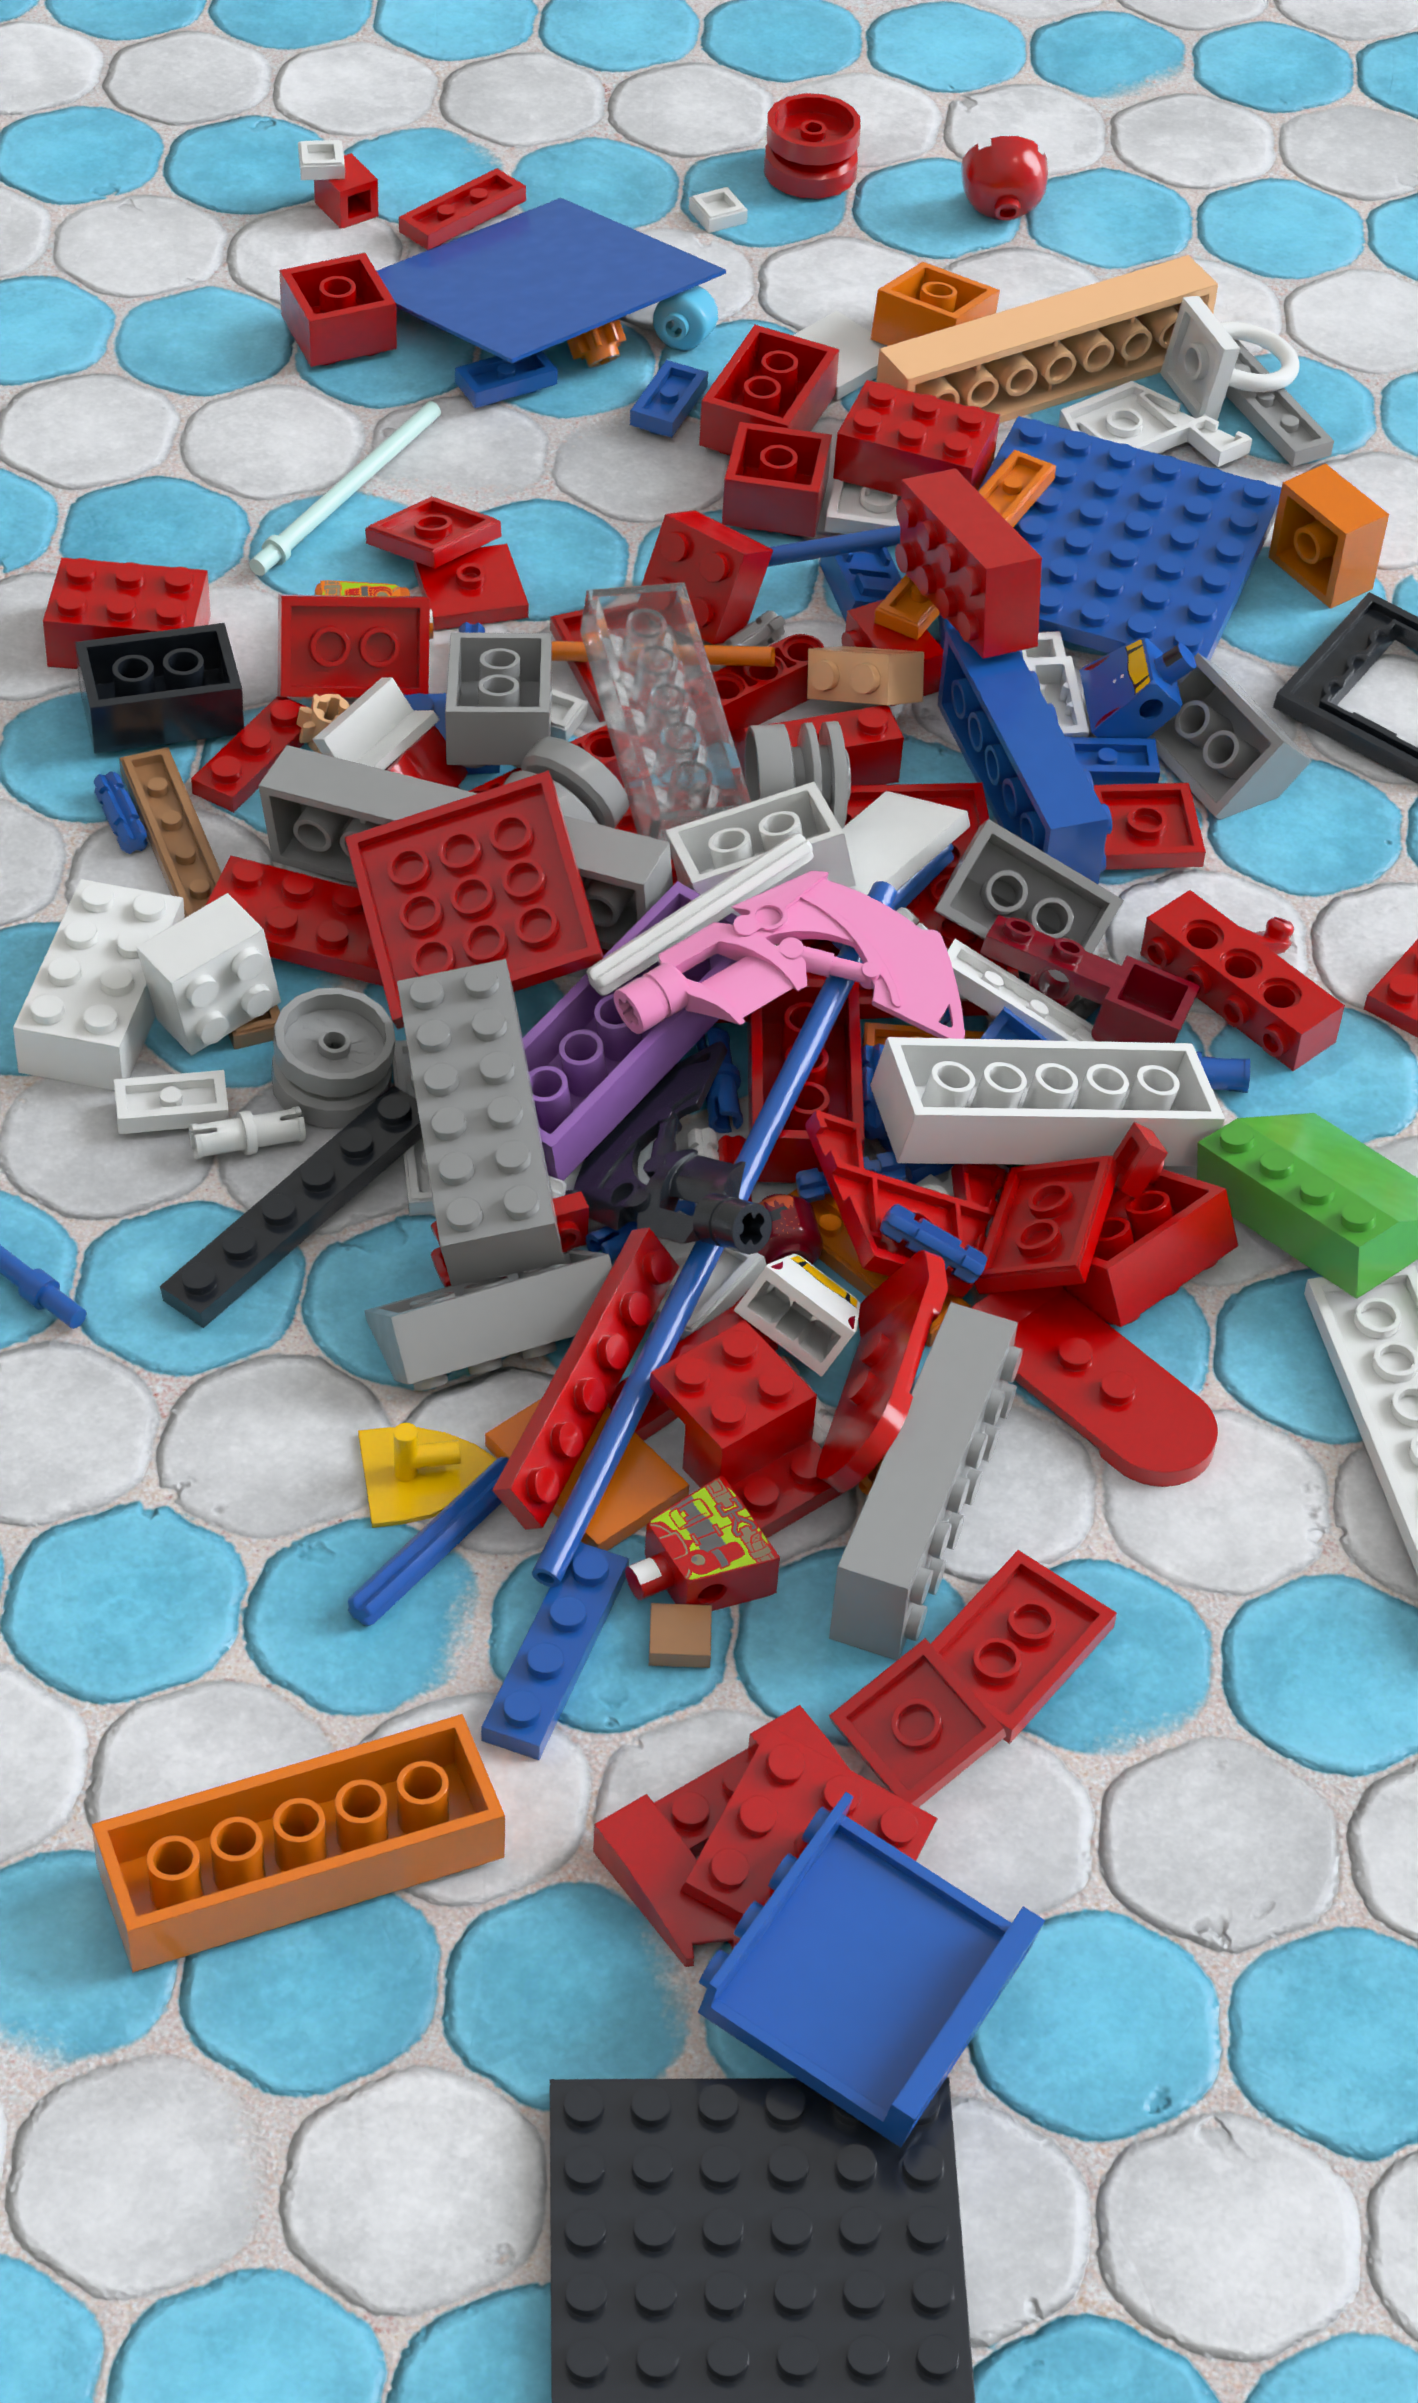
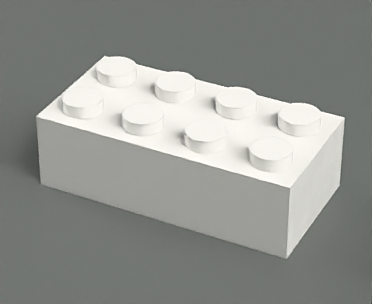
(91, 994)

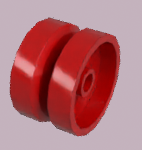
(812, 145)

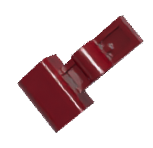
(1135, 998)

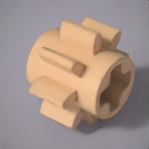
(322, 712)

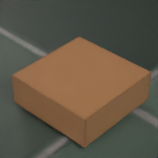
(680, 1635)

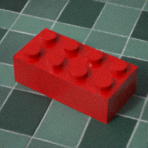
(969, 563)
(831, 1086)

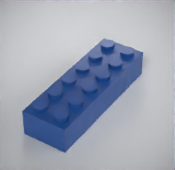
(1022, 756)

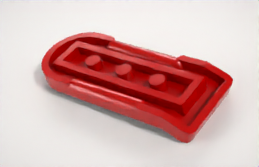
(878, 1387)
(1107, 1388)

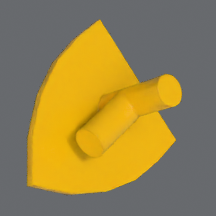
(416, 1471)

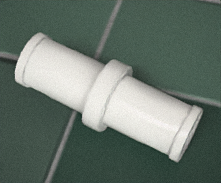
(247, 1132)

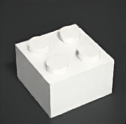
(209, 974)

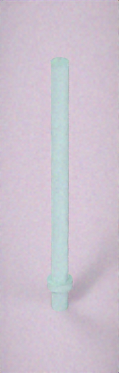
(278, 548)

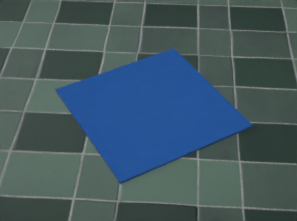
(541, 279)

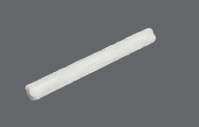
(699, 913)

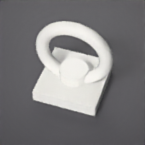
(1204, 357)

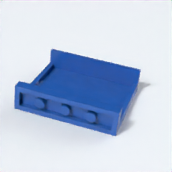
(864, 1973)

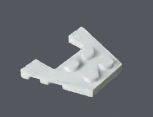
(1151, 423)

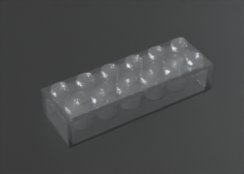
(661, 706)

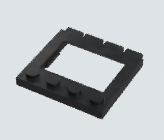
(1335, 669)

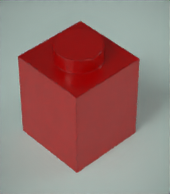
(349, 199)

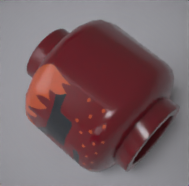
(793, 1229)

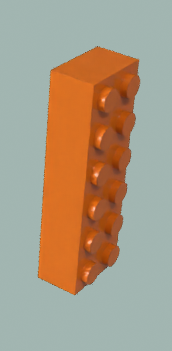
(298, 1842)

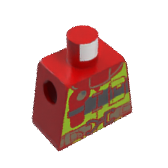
(706, 1552)

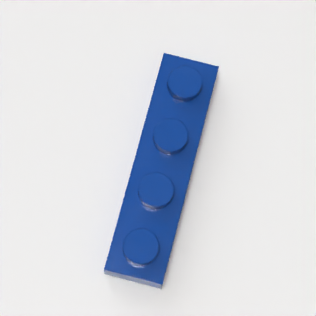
(554, 1653)

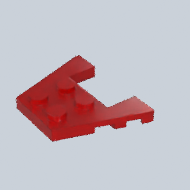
(867, 1196)

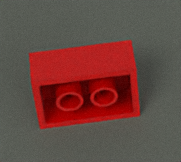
(770, 383)
(909, 435)
(119, 600)

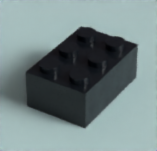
(159, 687)

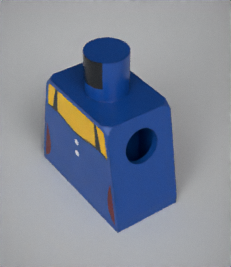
(1134, 689)

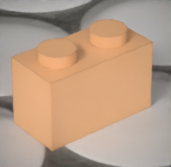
(865, 675)

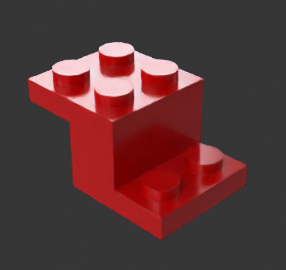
(749, 1423)

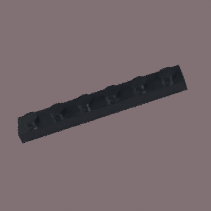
(294, 1208)

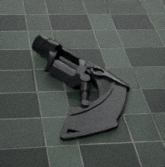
(618, 1196)

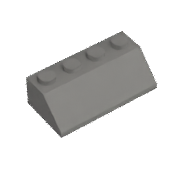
(486, 1320)

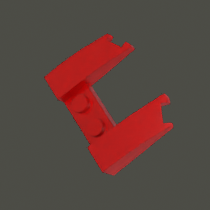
(656, 1843)

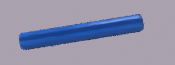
(427, 1547)

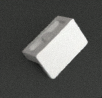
(375, 727)

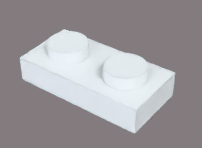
(170, 1101)

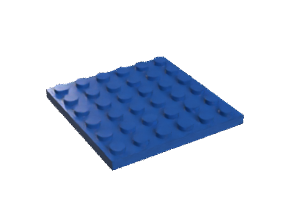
(1138, 540)

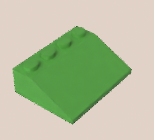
(1316, 1196)

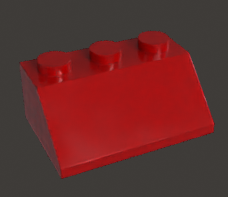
(869, 737)
(1155, 1245)

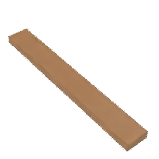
(182, 851)

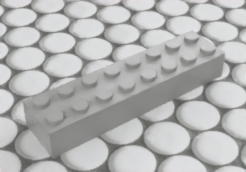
(321, 799)

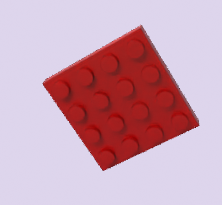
(476, 888)

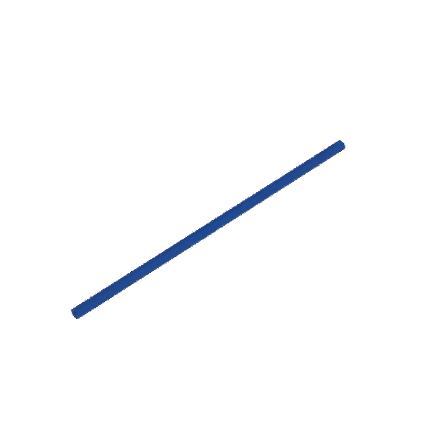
(693, 1277)

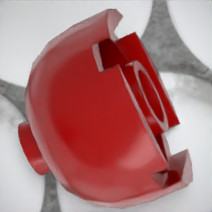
(1005, 177)

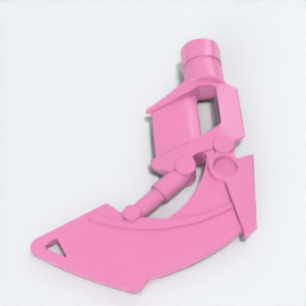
(899, 960)

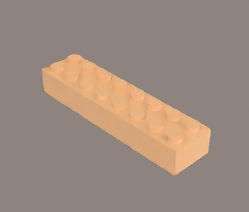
(1054, 345)

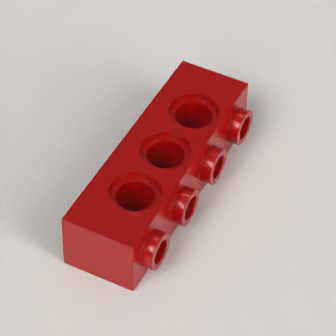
(1243, 980)

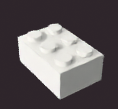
(727, 841)

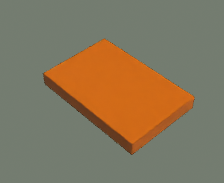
(636, 1493)

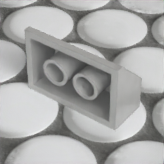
(1226, 744)
(1020, 881)

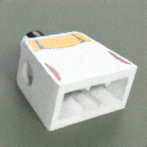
(801, 1311)

